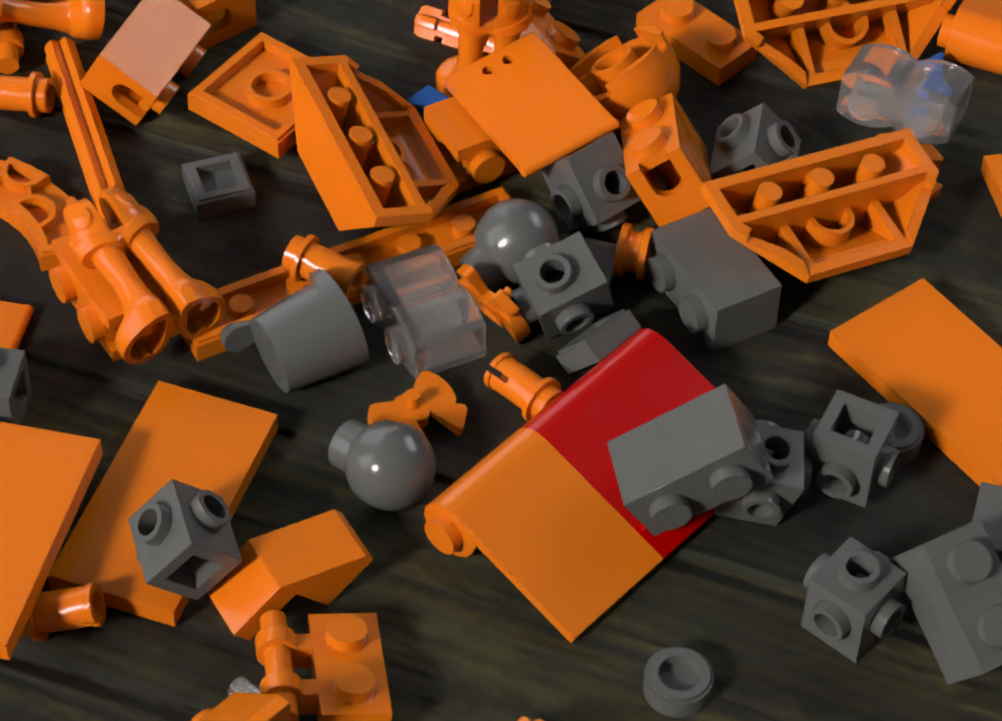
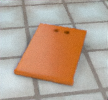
(531, 105)

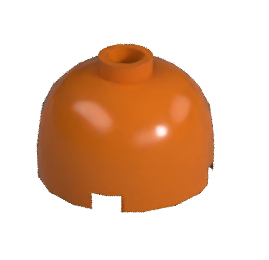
(630, 71)

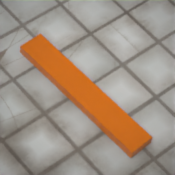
(450, 230)

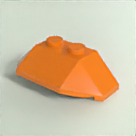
(822, 37)
(365, 147)
(830, 206)

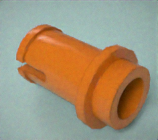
(27, 94)
(306, 255)
(521, 385)
(66, 610)

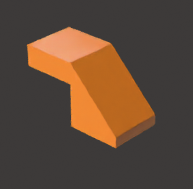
(304, 558)

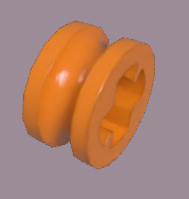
(632, 251)

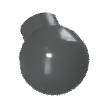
(505, 237)
(384, 462)

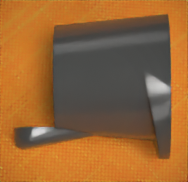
(304, 335)

